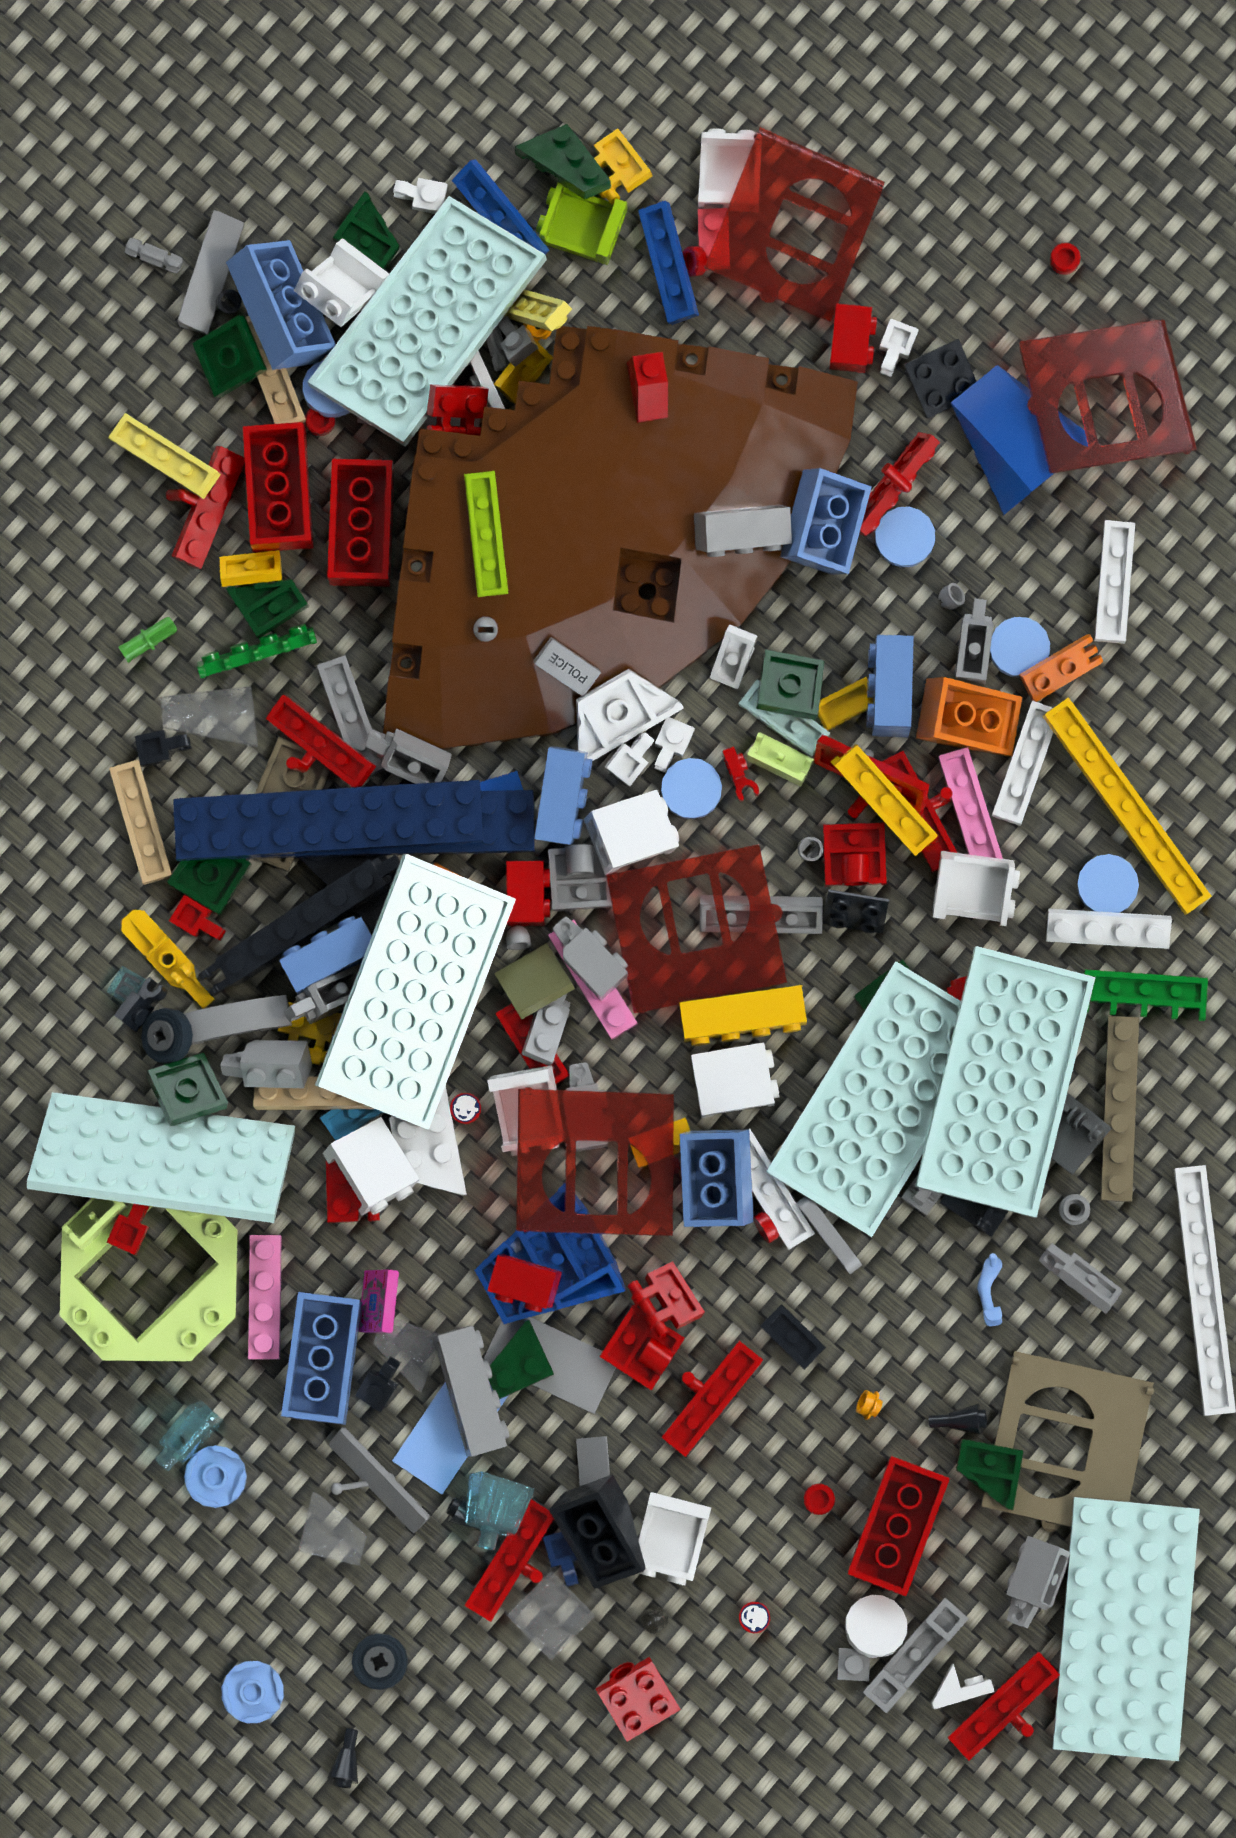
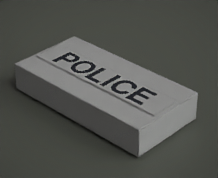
(567, 666)

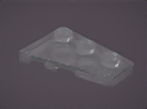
(213, 714)

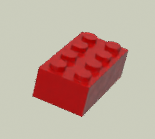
(278, 487)
(361, 522)
(898, 1526)

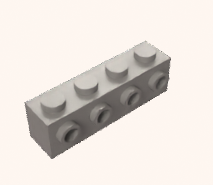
(470, 1390)

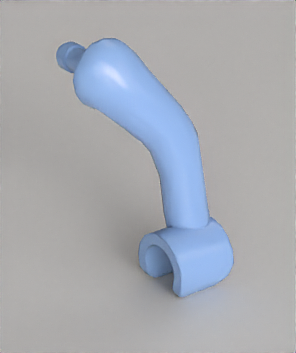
(990, 1270)

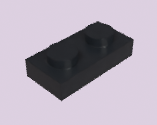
(793, 1337)

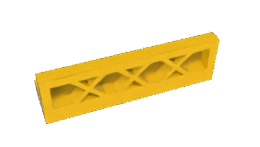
(885, 799)

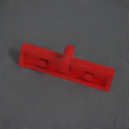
(897, 479)
(207, 512)
(319, 743)
(911, 788)
(942, 842)
(711, 1397)
(511, 1562)
(1004, 1707)

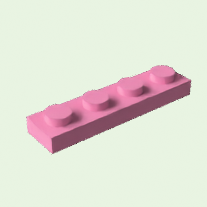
(969, 804)
(611, 1011)
(264, 1297)

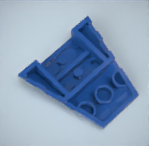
(1007, 435)
(583, 1259)

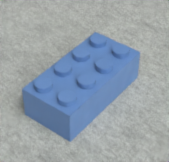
(286, 324)
(321, 1358)

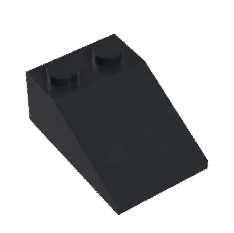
(600, 1531)

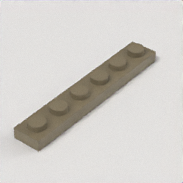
(1119, 1108)

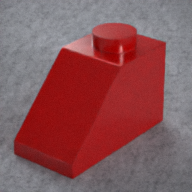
(649, 386)

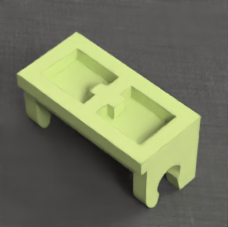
(780, 759)

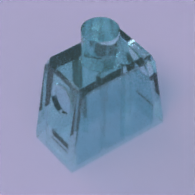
(195, 1426)
(495, 1507)

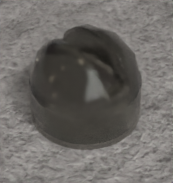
(654, 1620)

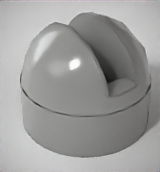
(951, 596)
(485, 622)
(815, 853)
(518, 938)

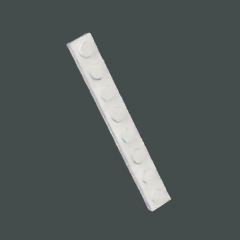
(1204, 1290)

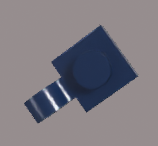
(561, 1555)

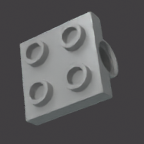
(577, 879)

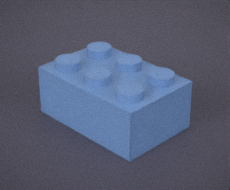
(826, 521)
(890, 686)
(563, 795)
(327, 954)
(716, 1178)

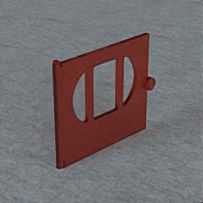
(746, 227)
(1098, 353)
(734, 967)
(617, 1117)

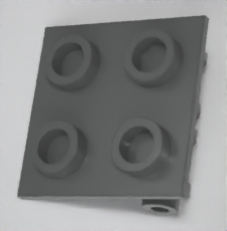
(1077, 1135)

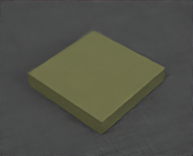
(534, 981)

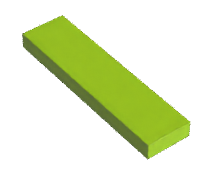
(486, 534)

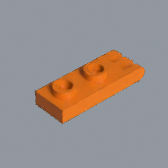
(1060, 668)

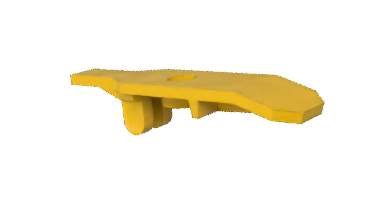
(154, 946)

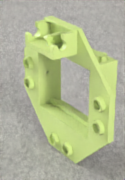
(185, 1326)

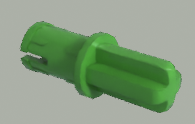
(148, 639)

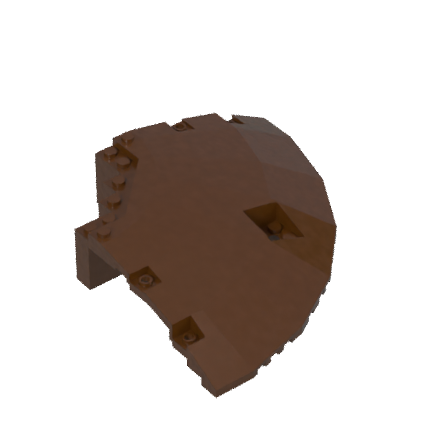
(590, 519)

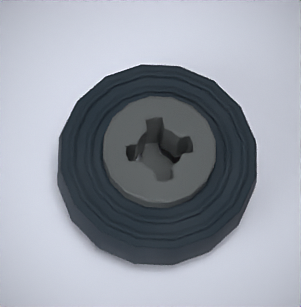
(178, 1035)
(390, 1664)

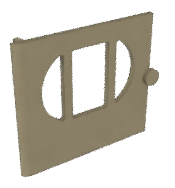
(1117, 1429)

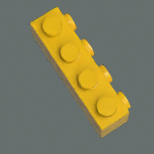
(743, 1014)

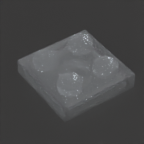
(551, 1615)

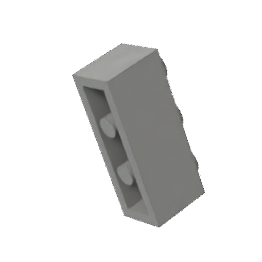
(743, 529)

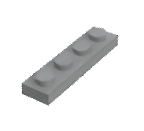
(348, 707)

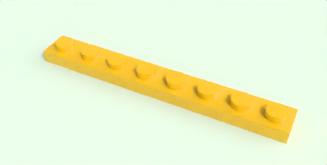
(1126, 806)

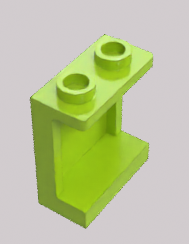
(580, 225)

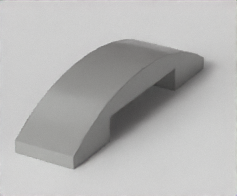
(238, 1018)
(915, 1655)

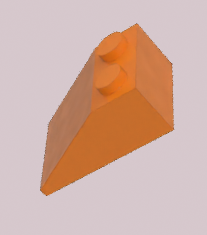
(968, 716)

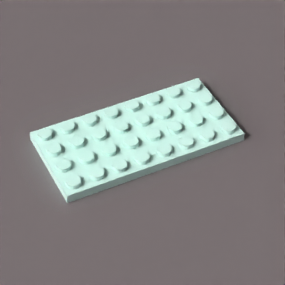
(427, 320)
(415, 991)
(1005, 1082)
(873, 1104)
(137, 1158)
(1126, 1629)

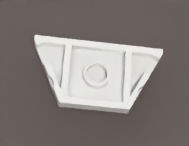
(620, 712)
(433, 1150)

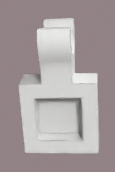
(426, 196)
(897, 343)
(672, 740)
(627, 761)

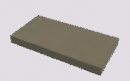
(280, 778)

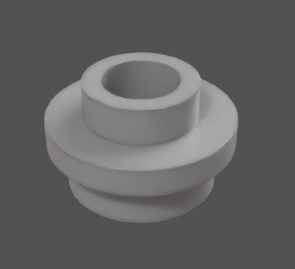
(1083, 1205)

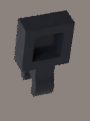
(156, 747)
(138, 1006)
(378, 1386)

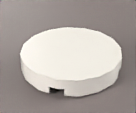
(875, 1626)

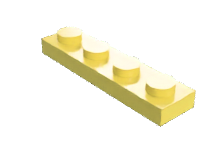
(539, 310)
(164, 456)

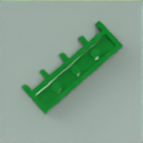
(244, 654)
(1149, 991)

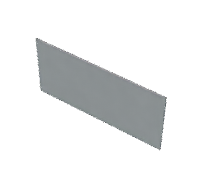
(577, 1368)

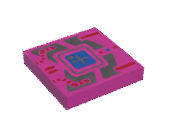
(378, 1301)

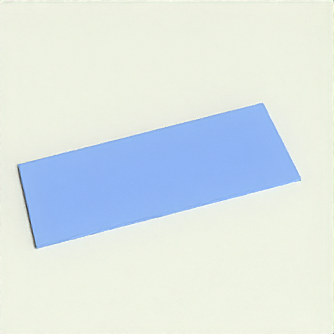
(435, 1444)

